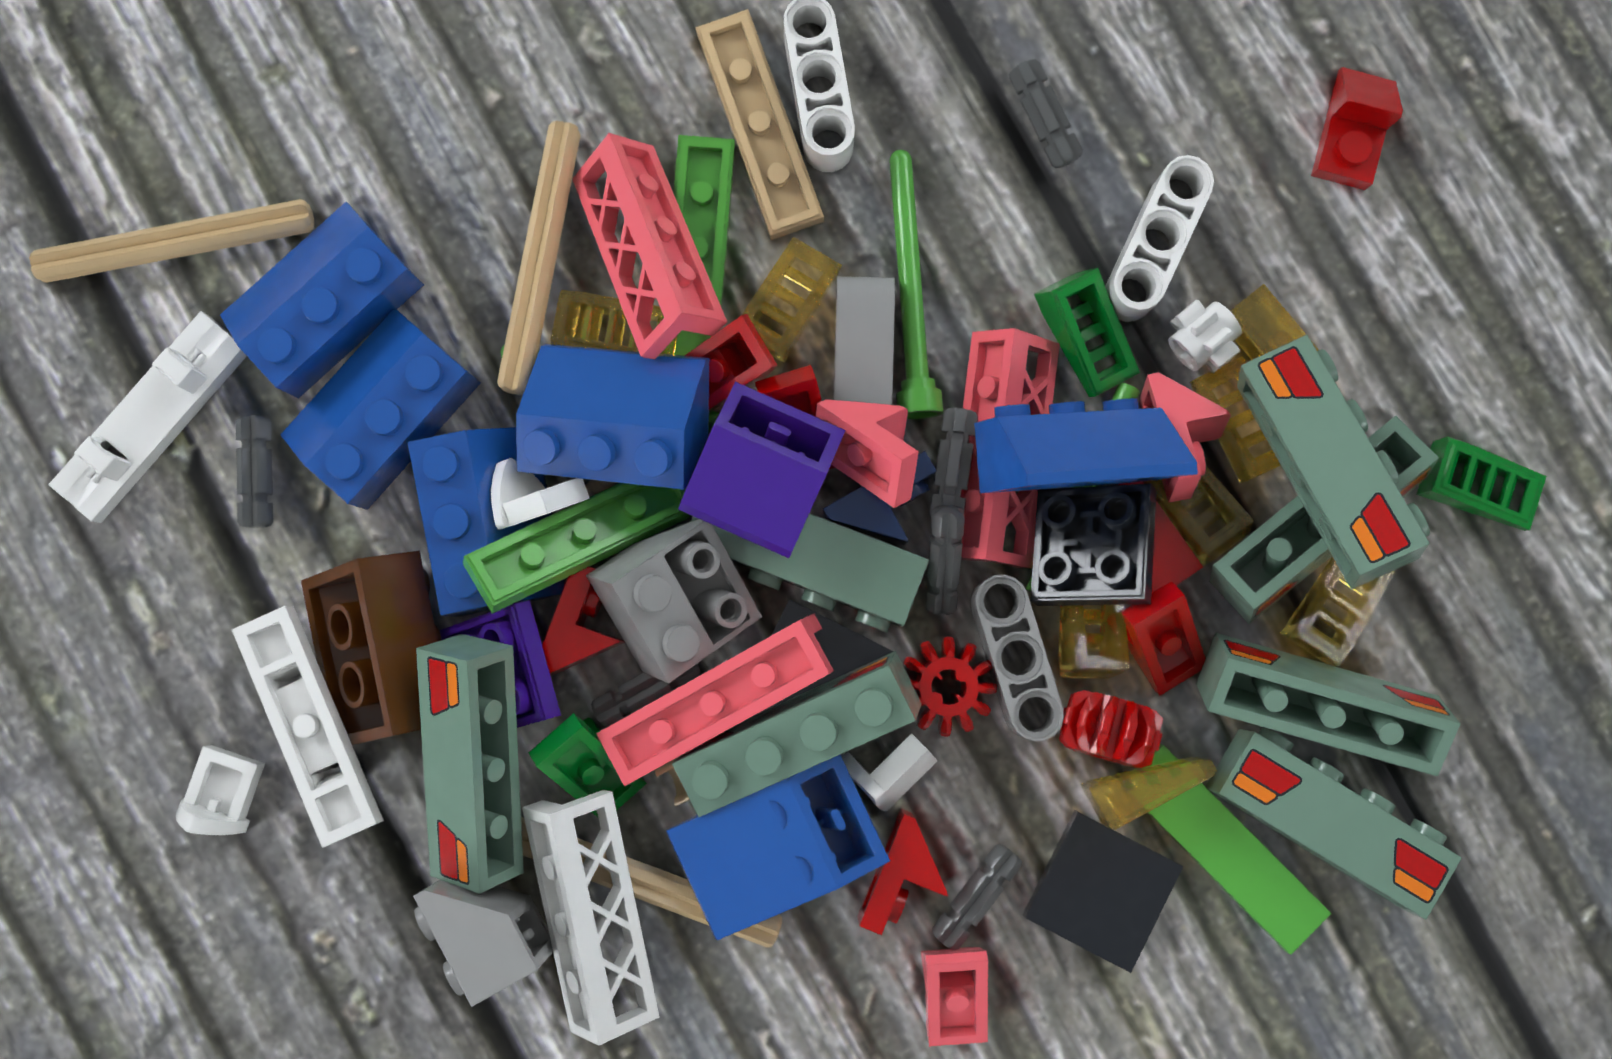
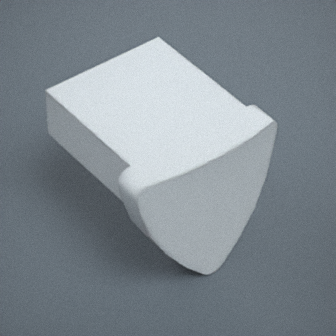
(522, 496)
(894, 774)
(219, 793)

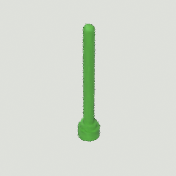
(918, 390)

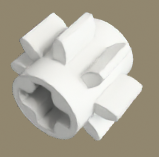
(1205, 336)

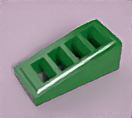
(1063, 324)
(1438, 486)

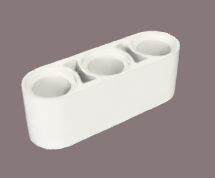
(821, 58)
(1174, 218)

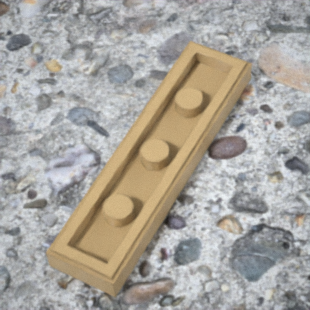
(759, 124)

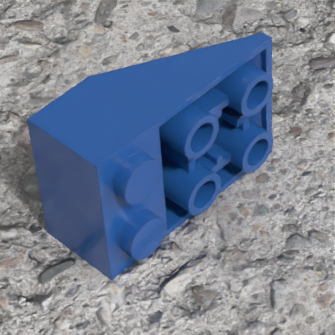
(778, 847)

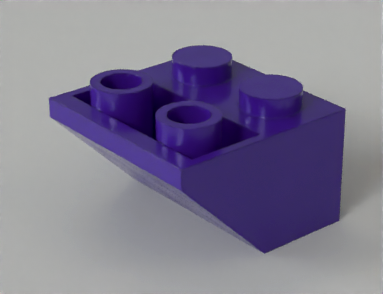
(761, 469)

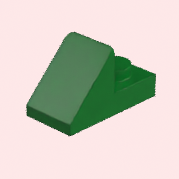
(579, 762)

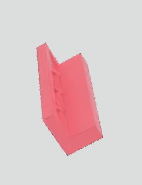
(660, 236)
(994, 380)
(716, 700)

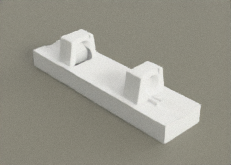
(149, 418)
(307, 725)

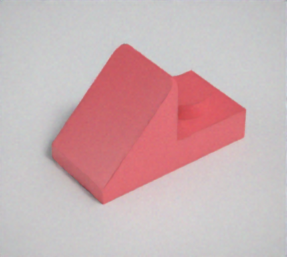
(1193, 418)
(873, 447)
(956, 995)

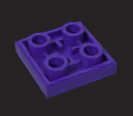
(533, 683)

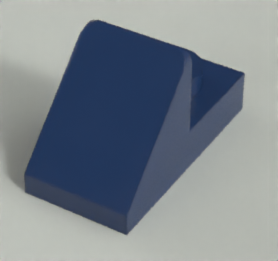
(871, 515)

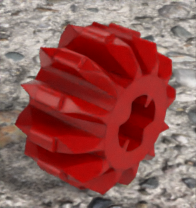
(959, 671)
(1111, 729)

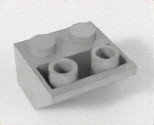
(675, 598)
(484, 936)

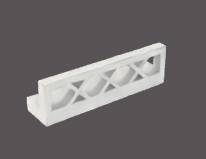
(571, 920)

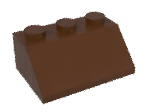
(366, 637)

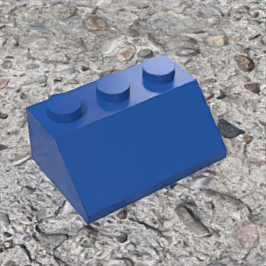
(319, 302)
(378, 401)
(613, 416)
(1078, 447)
(455, 505)

